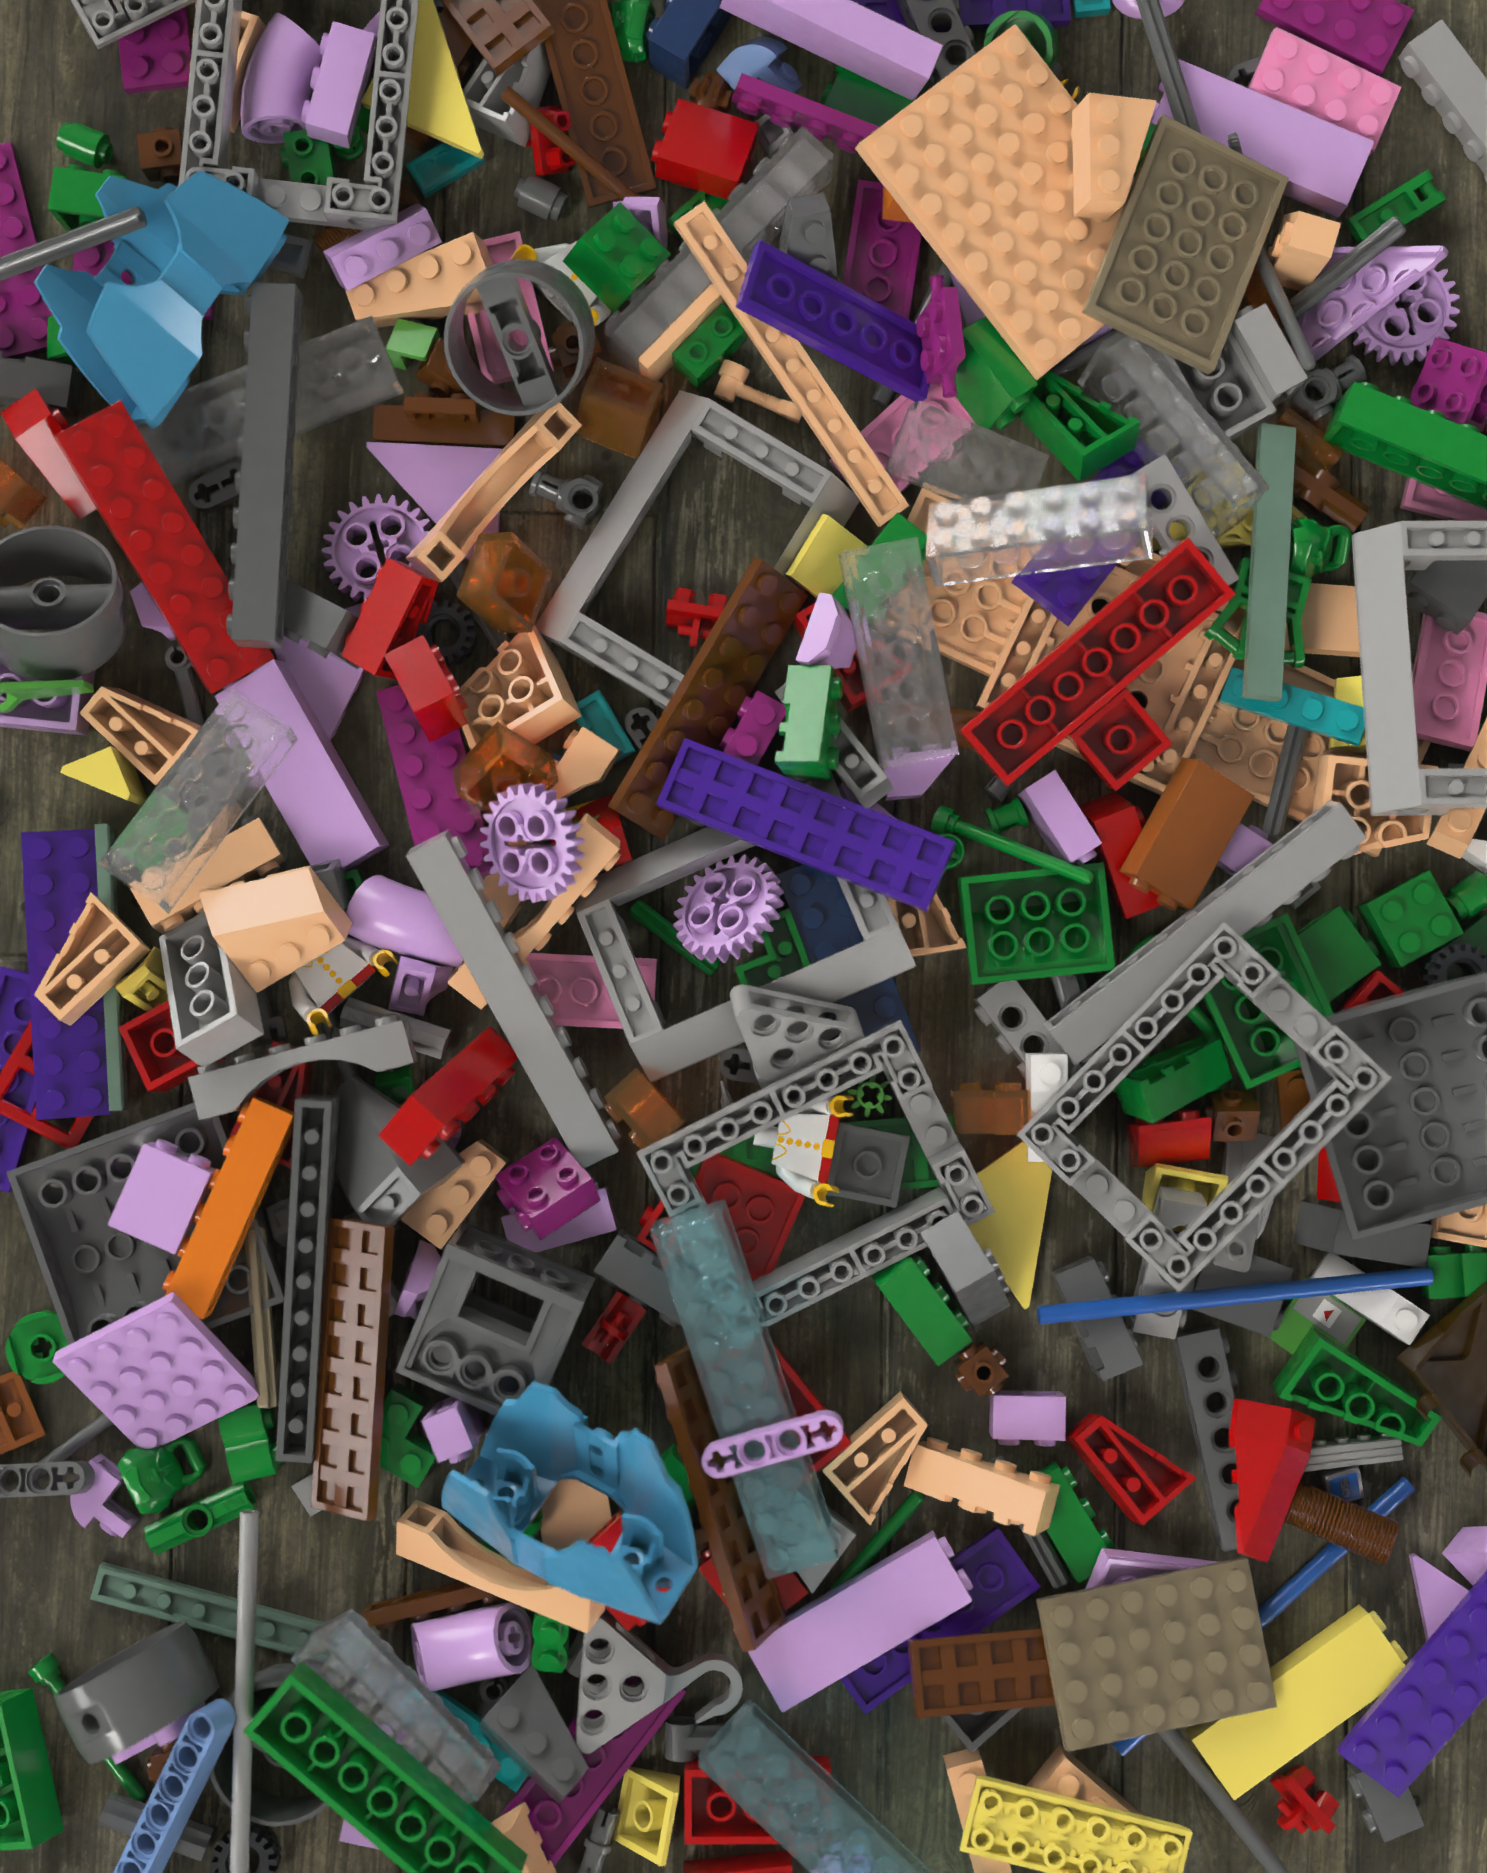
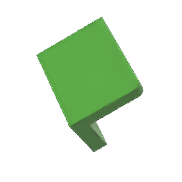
(409, 342)

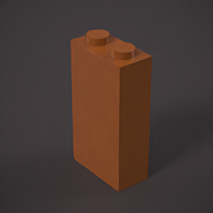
(1186, 834)

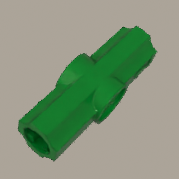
(181, 1525)

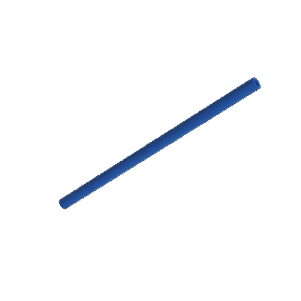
(1234, 1295)
(1307, 1576)

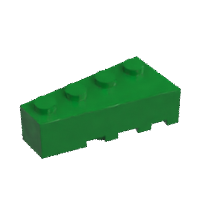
(1344, 1385)

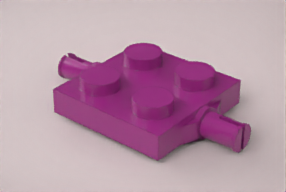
(941, 336)

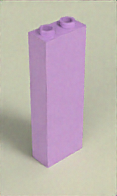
(848, 37)
(1311, 152)
(311, 780)
(861, 1620)

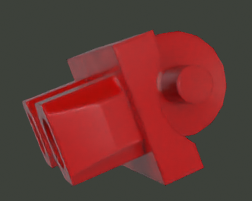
(547, 155)
(692, 618)
(614, 1326)
(1298, 1807)

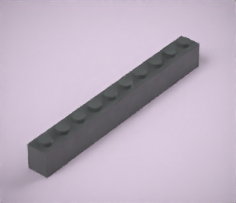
(266, 465)
(309, 1211)

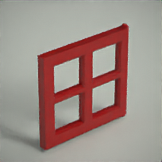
(21, 1059)

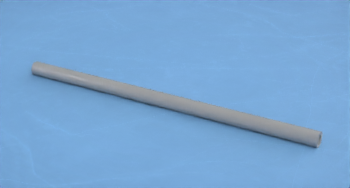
(244, 1691)

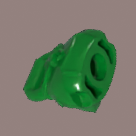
(631, 25)
(1313, 545)
(156, 1475)

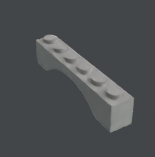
(228, 1088)

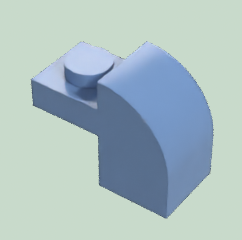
(760, 60)

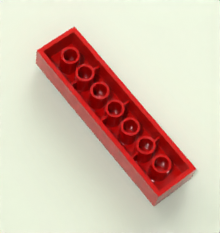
(159, 542)
(1096, 661)

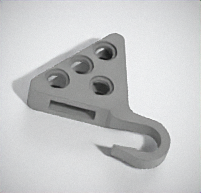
(788, 1040)
(627, 1704)

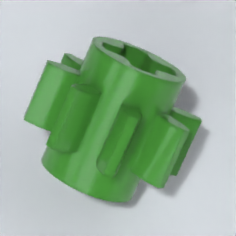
(880, 1096)

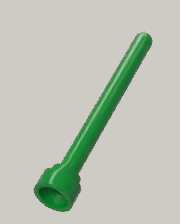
(949, 822)
(882, 1537)
(47, 1673)

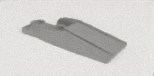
(1239, 1251)

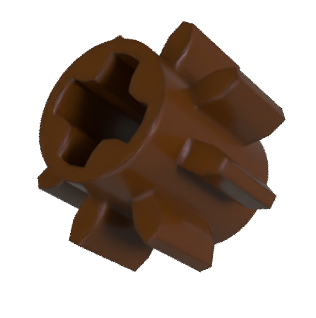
(711, 92)

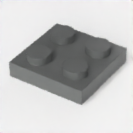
(868, 1164)

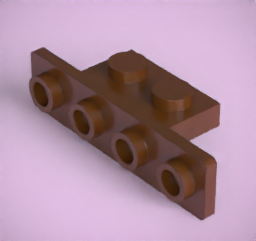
(442, 421)

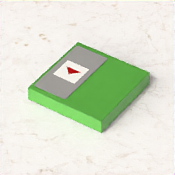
(1323, 1314)

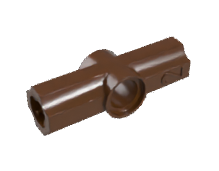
(1320, 494)

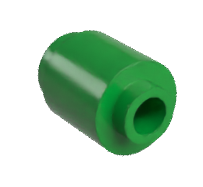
(84, 144)
(1468, 896)

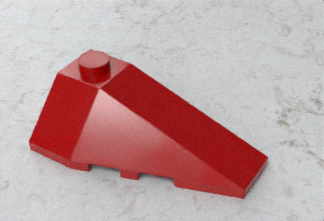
(1270, 1460)

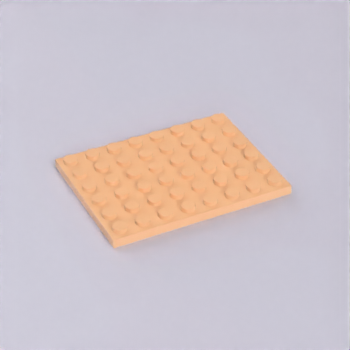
(991, 190)

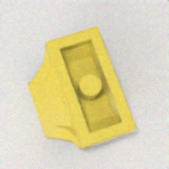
(146, 983)

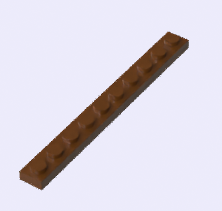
(449, 1596)

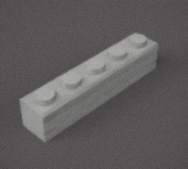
(1353, 1452)

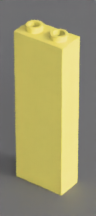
(1313, 1693)

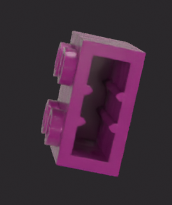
(1454, 383)
(757, 729)
(546, 1189)

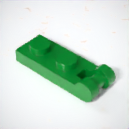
(1399, 203)

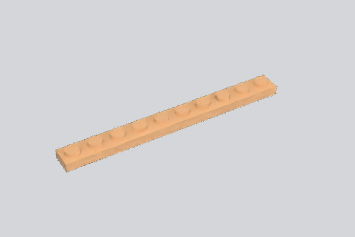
(794, 370)

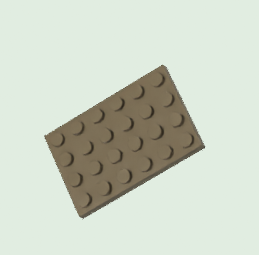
(1185, 245)
(1156, 1653)

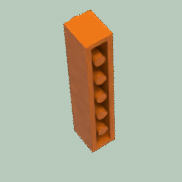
(231, 1205)

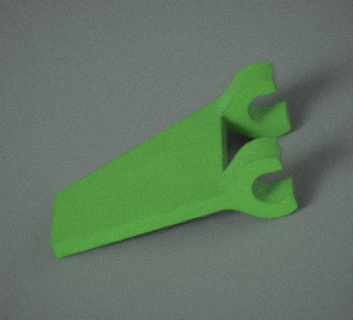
(20, 691)

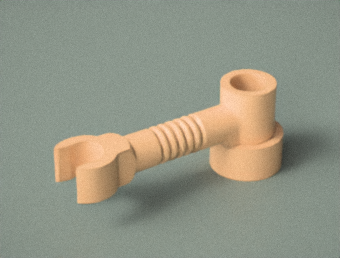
(733, 384)

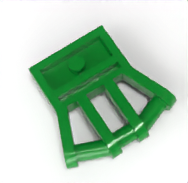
(1296, 598)

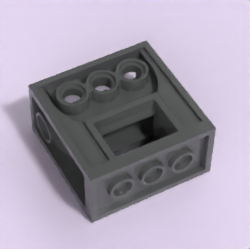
(483, 1347)

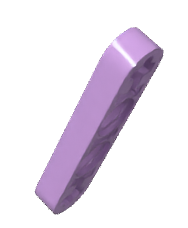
(770, 1438)

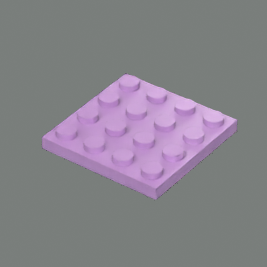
(158, 1373)

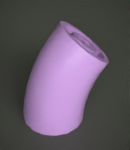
(278, 81)
(401, 922)
(472, 1646)

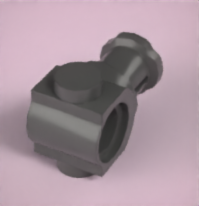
(1328, 386)
(565, 493)

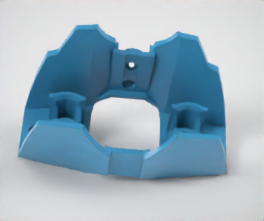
(146, 336)
(547, 1441)

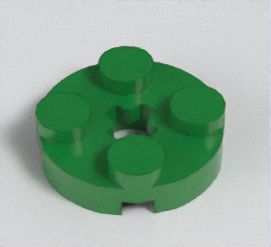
(22, 1342)

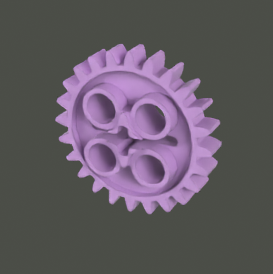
(1431, 297)
(349, 560)
(532, 815)
(728, 909)

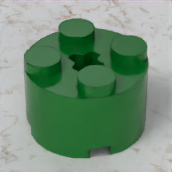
(1034, 27)

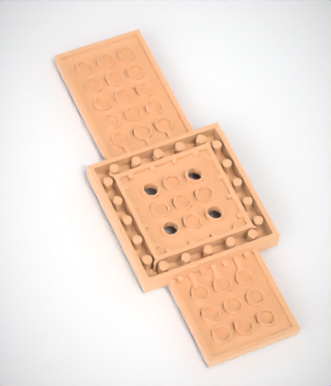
(1007, 633)

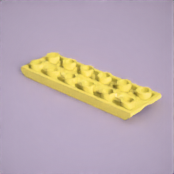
(1067, 1833)

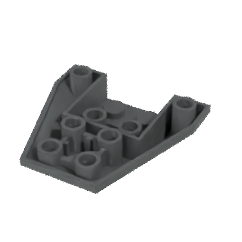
(368, 1172)

